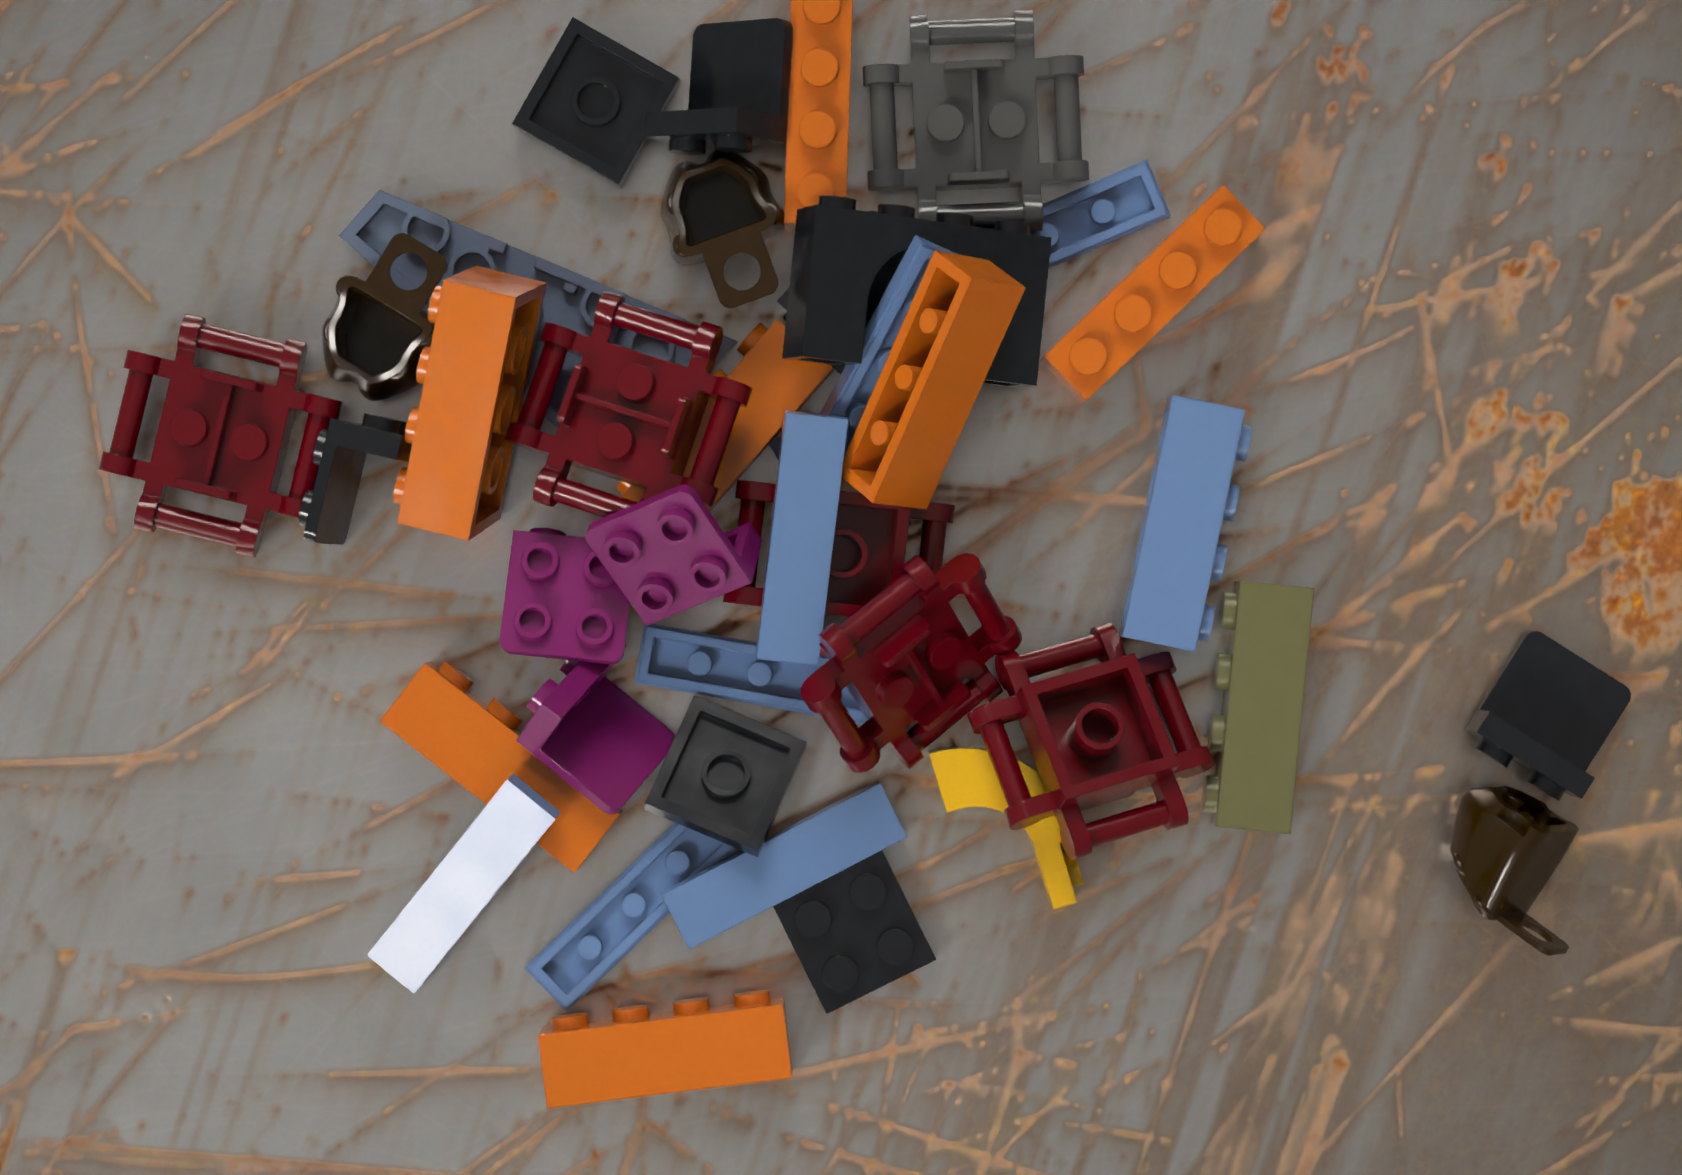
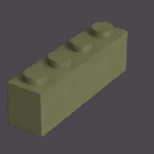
(1260, 706)

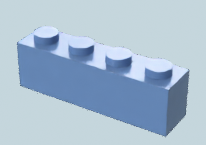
(1183, 523)

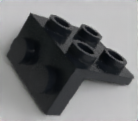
(734, 89)
(341, 460)
(1549, 715)

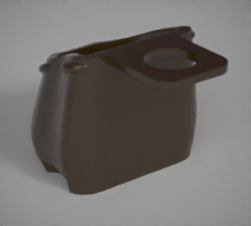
(722, 212)
(378, 327)
(1506, 854)

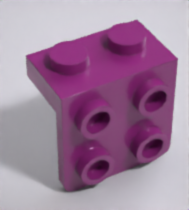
(673, 553)
(561, 601)
(595, 735)

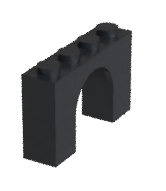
(843, 250)

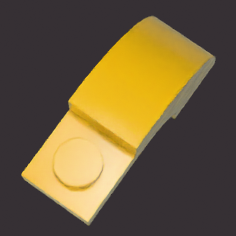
(970, 780)

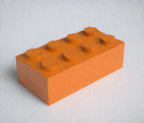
(469, 396)

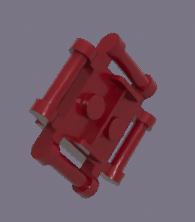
(628, 409)
(219, 434)
(866, 545)
(908, 662)
(1092, 738)

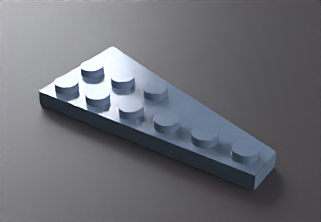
(568, 296)

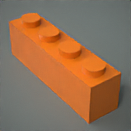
(818, 104)
(1152, 294)
(931, 380)
(776, 387)
(480, 752)
(665, 1051)

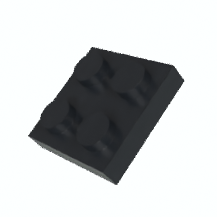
(595, 101)
(725, 775)
(854, 932)

